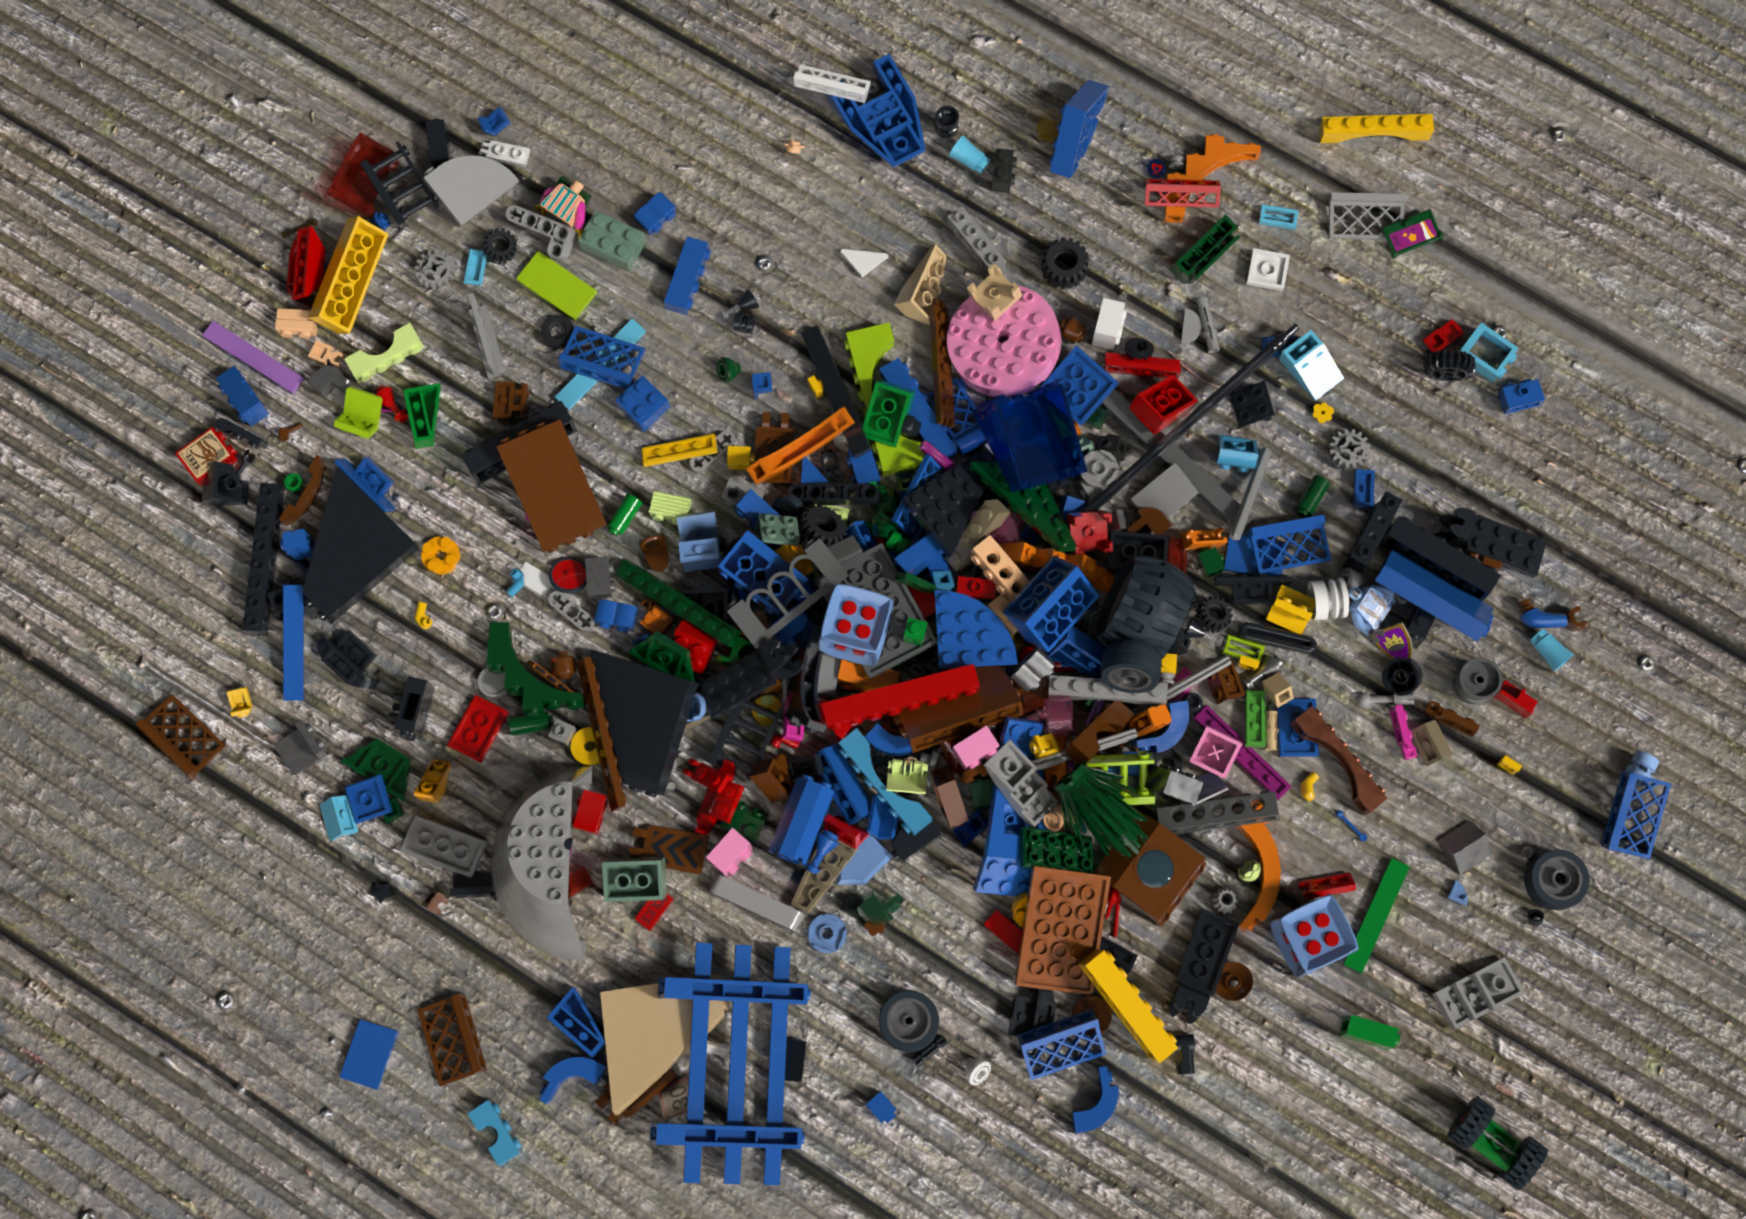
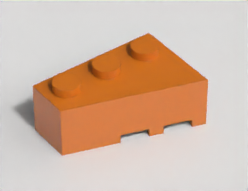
(853, 676)

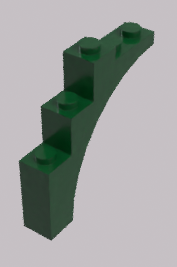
(518, 681)

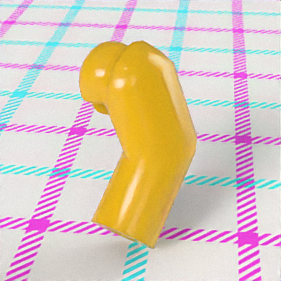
(1306, 786)

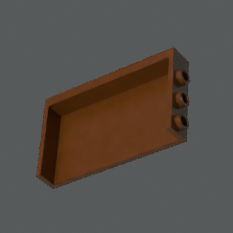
(551, 485)
(964, 715)

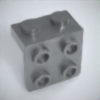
(301, 748)

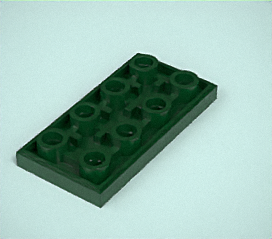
(1055, 850)

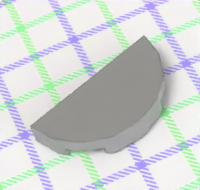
(1191, 327)

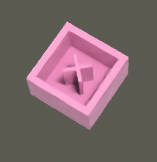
(976, 748)
(1216, 751)
(730, 853)

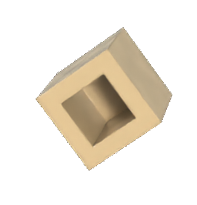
(1278, 689)

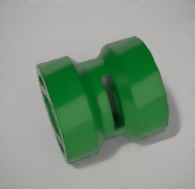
(898, 543)

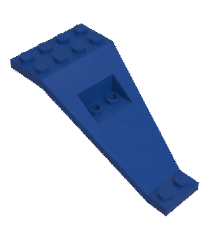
(1000, 863)

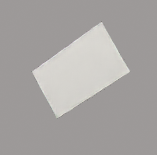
(536, 579)

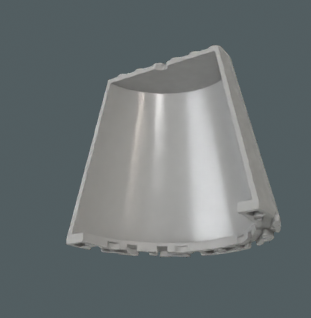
(533, 864)

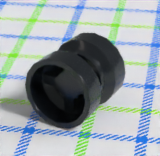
(744, 323)

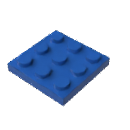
(1083, 382)

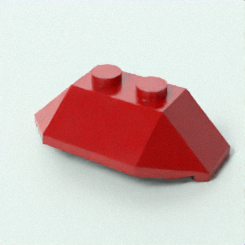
(305, 264)

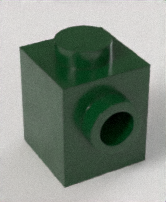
(1210, 562)

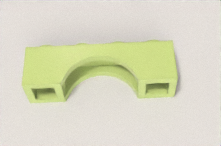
(365, 366)

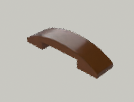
(309, 495)

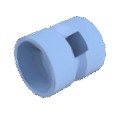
(1642, 764)

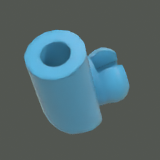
(517, 582)

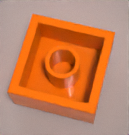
(657, 620)

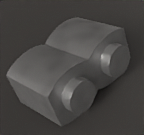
(1032, 669)

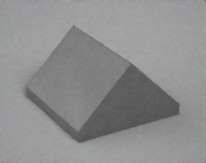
(1465, 846)

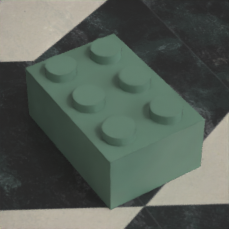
(612, 241)
(634, 879)

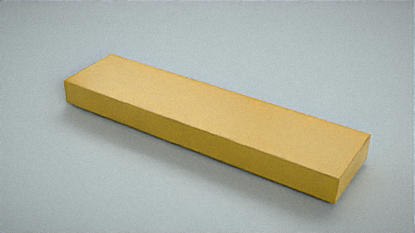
(679, 450)

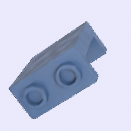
(700, 554)

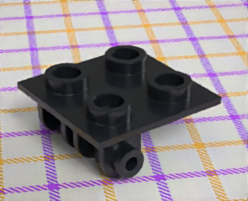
(1252, 404)

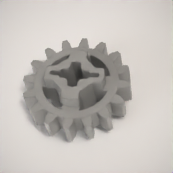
(426, 267)
(1345, 456)

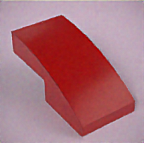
(1444, 336)

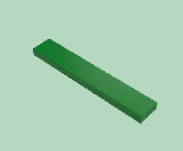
(1377, 914)

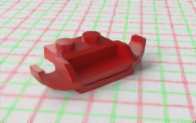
(719, 806)

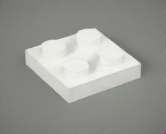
(1268, 269)

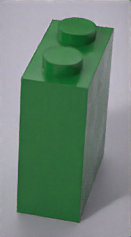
(1369, 1032)

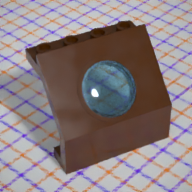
(1158, 874)

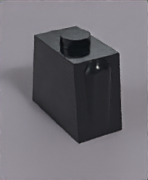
(1419, 626)

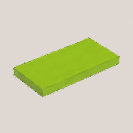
(556, 285)

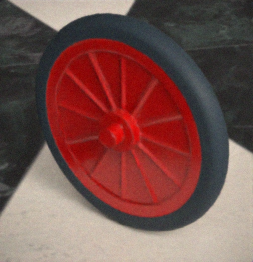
(568, 575)

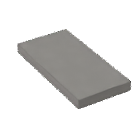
(443, 846)

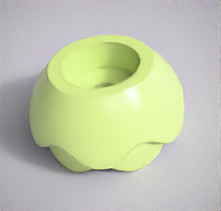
(1249, 871)

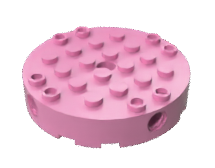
(1007, 366)

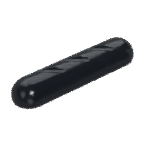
(1277, 638)

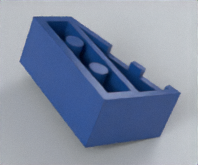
(1079, 652)

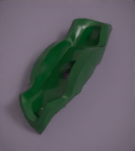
(882, 525)

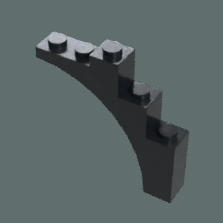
(804, 704)

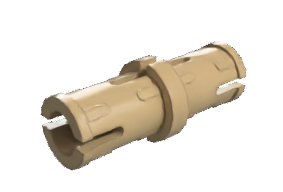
(1271, 730)

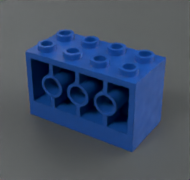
(761, 560)
(1051, 603)

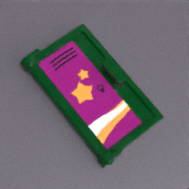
(1417, 232)

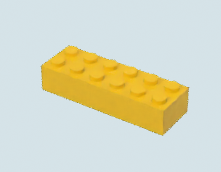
(348, 275)
(1128, 1006)

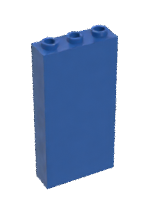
(1435, 595)

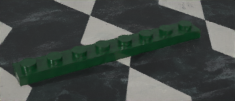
(678, 602)

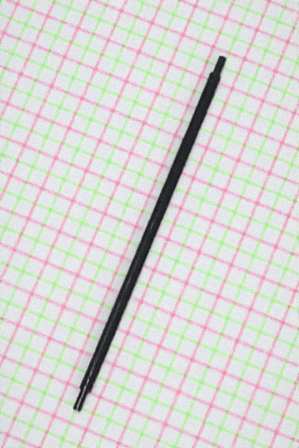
(1188, 422)

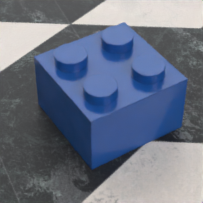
(643, 403)

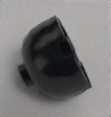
(1402, 675)

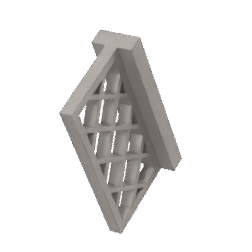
(1363, 200)
(486, 339)

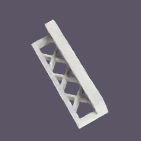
(830, 86)

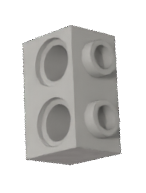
(736, 486)

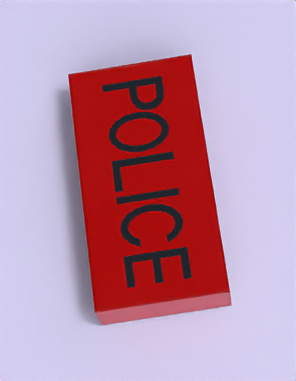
(653, 911)

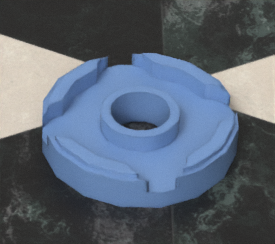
(827, 945)

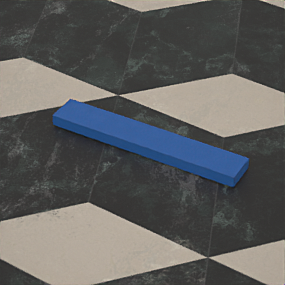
(293, 643)

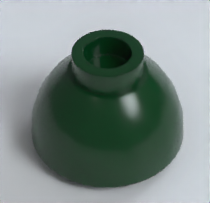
(727, 369)

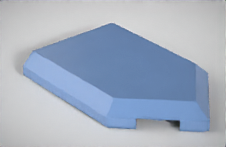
(864, 863)

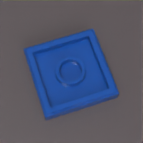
(368, 799)

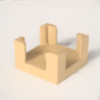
(995, 293)

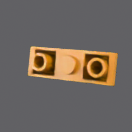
(433, 782)

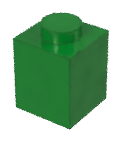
(915, 631)

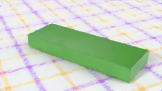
(1255, 718)

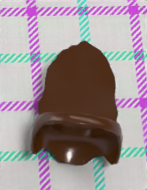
(655, 552)

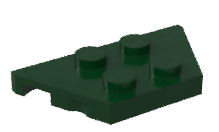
(664, 655)
(382, 759)

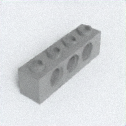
(975, 240)

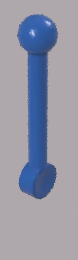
(1362, 837)

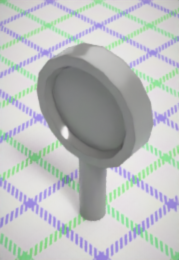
(492, 684)

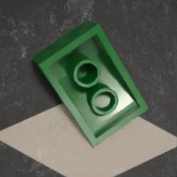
(887, 412)

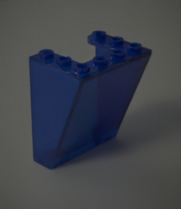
(1032, 437)

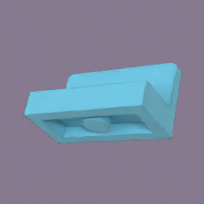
(338, 817)

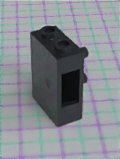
(413, 708)

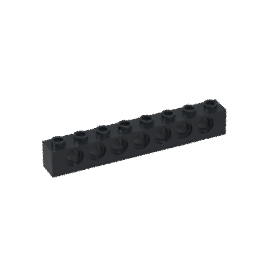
(263, 559)

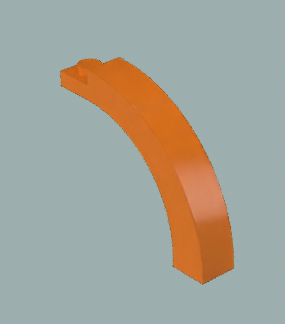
(802, 447)
(1270, 873)

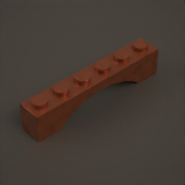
(1365, 791)

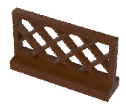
(171, 751)
(466, 1030)

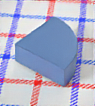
(1457, 893)

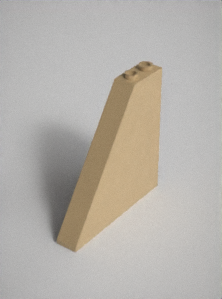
(646, 1037)

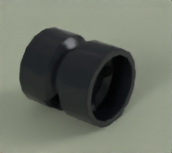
(947, 121)

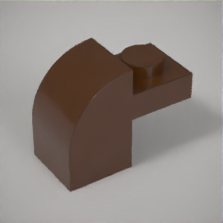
(1151, 517)

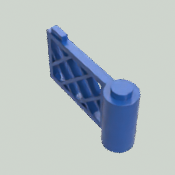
(969, 437)

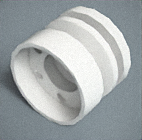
(1330, 599)

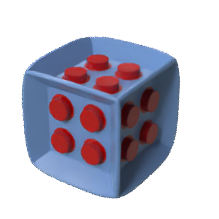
(855, 624)
(1314, 935)

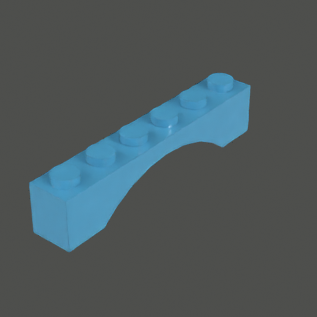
(910, 812)

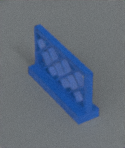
(593, 369)
(909, 525)
(1282, 529)
(1621, 807)
(1058, 1032)

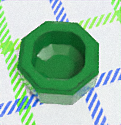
(293, 482)

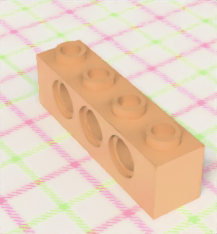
(1003, 563)

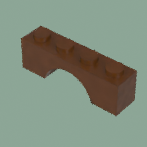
(1113, 719)

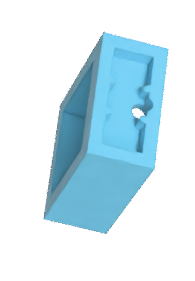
(1481, 366)

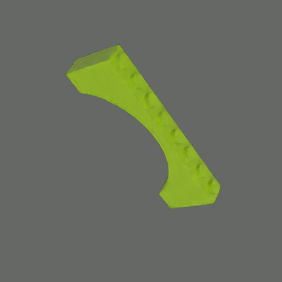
(866, 350)

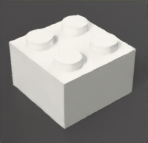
(1109, 324)

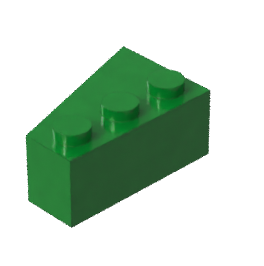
(423, 411)

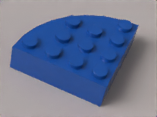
(1077, 127)
(970, 633)

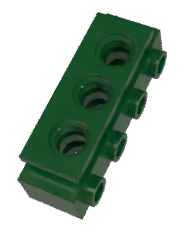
(1198, 252)

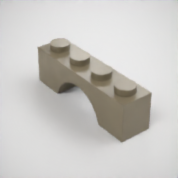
(986, 520)

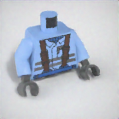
(1370, 608)

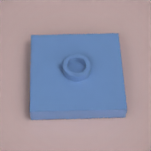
(698, 526)

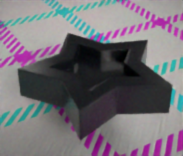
(382, 892)

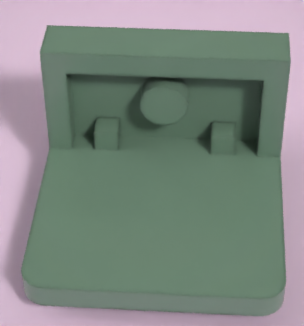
(777, 529)

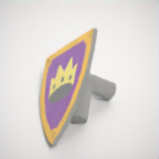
(1395, 641)

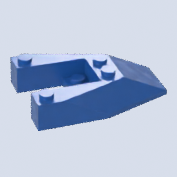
(888, 122)

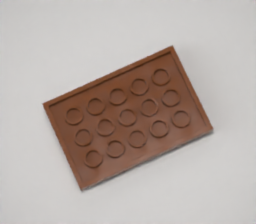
(1061, 929)

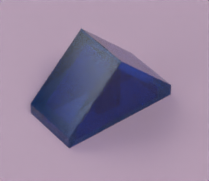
(971, 829)

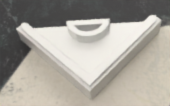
(863, 261)

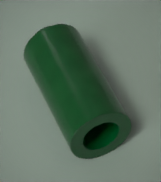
(1312, 496)
(524, 724)

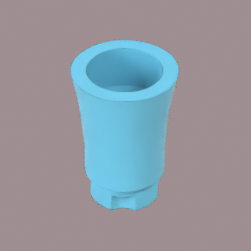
(969, 155)
(1551, 649)

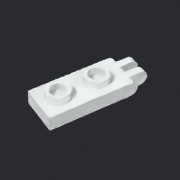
(505, 153)

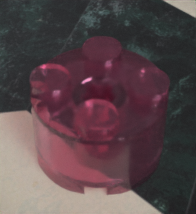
(1008, 532)
(1059, 716)

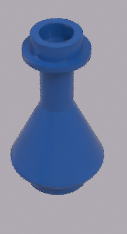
(826, 842)

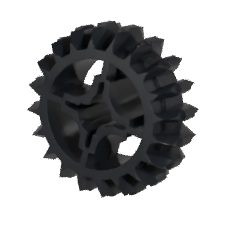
(1449, 365)

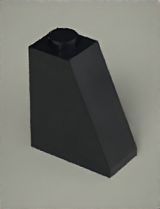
(908, 845)

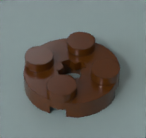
(969, 775)
(1100, 1007)

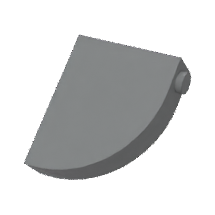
(469, 185)

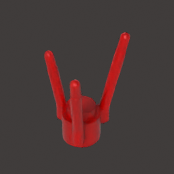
(1113, 898)

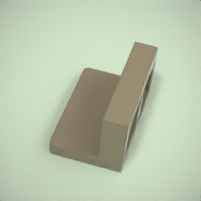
(1431, 742)

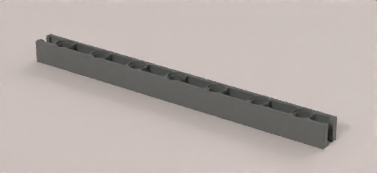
(1210, 492)

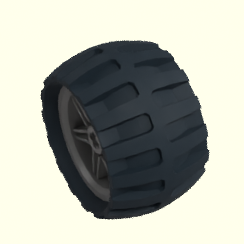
(1145, 604)

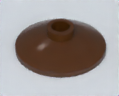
(1235, 972)

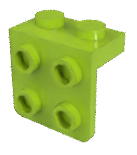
(360, 413)

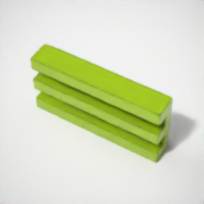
(1243, 642)

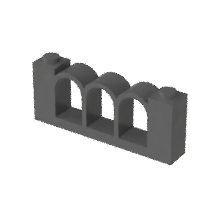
(825, 563)

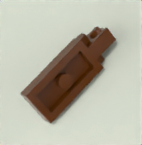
(1451, 719)

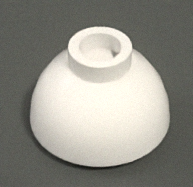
(976, 1070)

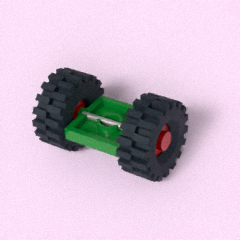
(1515, 1158)

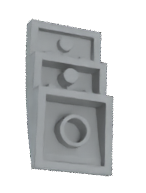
(1020, 784)
(1478, 993)

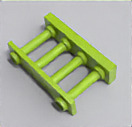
(1146, 795)

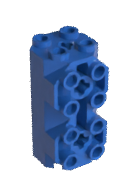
(802, 820)

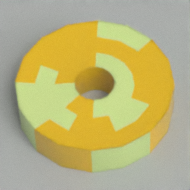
(768, 702)

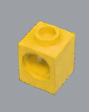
(739, 457)

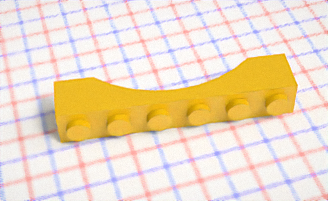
(1407, 126)

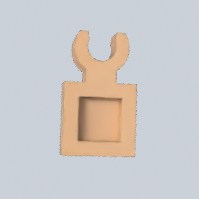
(323, 353)

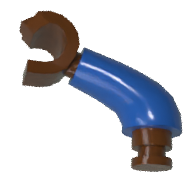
(1536, 618)

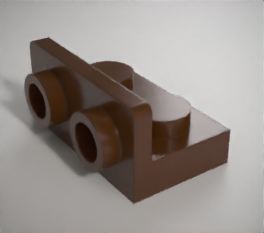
(1226, 684)

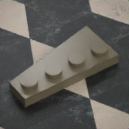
(816, 885)

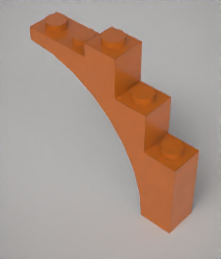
(1198, 166)
(1033, 559)

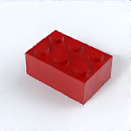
(1163, 404)

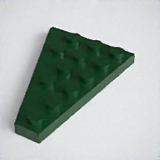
(1032, 504)

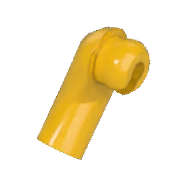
(420, 616)

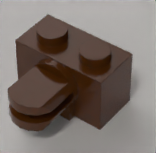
(773, 778)

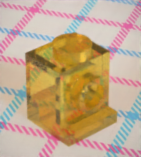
(1047, 131)

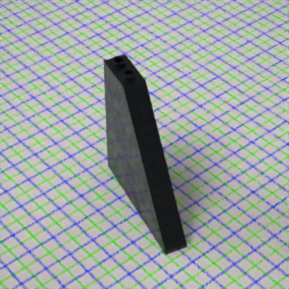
(352, 550)
(644, 719)

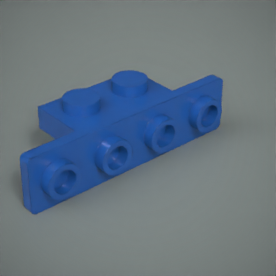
(370, 479)

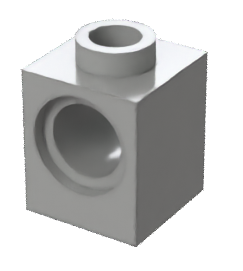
(562, 733)

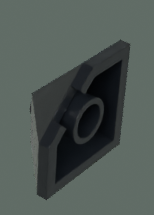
(224, 486)

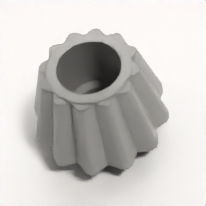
(1230, 895)

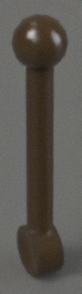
(314, 222)

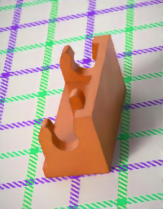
(1202, 538)

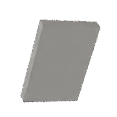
(1167, 491)

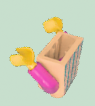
(565, 205)

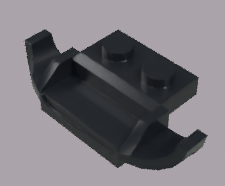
(348, 659)
(1031, 1013)

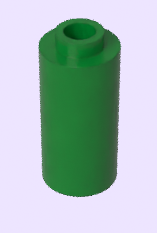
(624, 515)

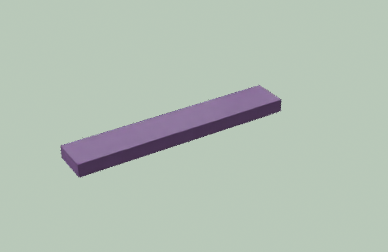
(253, 357)

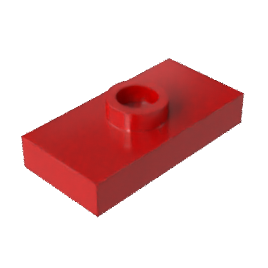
(977, 587)

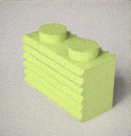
(669, 506)

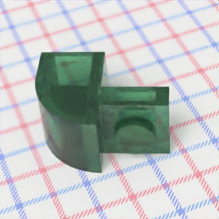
(875, 913)

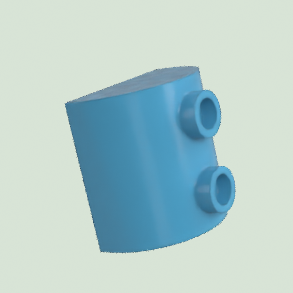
(1237, 453)

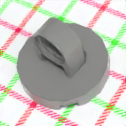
(1101, 469)

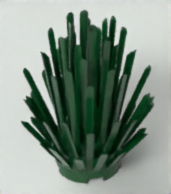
(1092, 798)

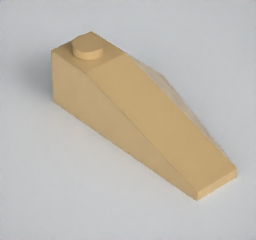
(922, 286)

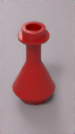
(388, 401)

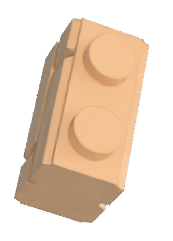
(295, 322)

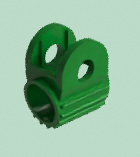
(739, 648)

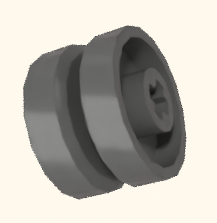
(1488, 683)

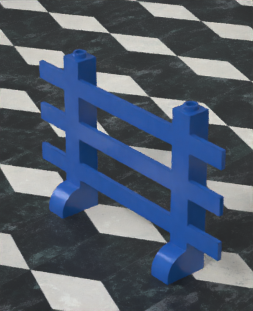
(733, 1134)

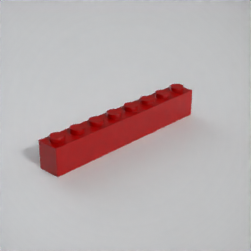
(900, 696)

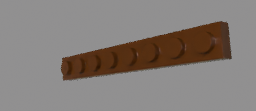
(601, 735)

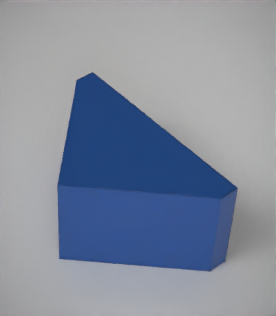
(810, 474)

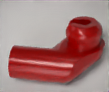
(777, 740)

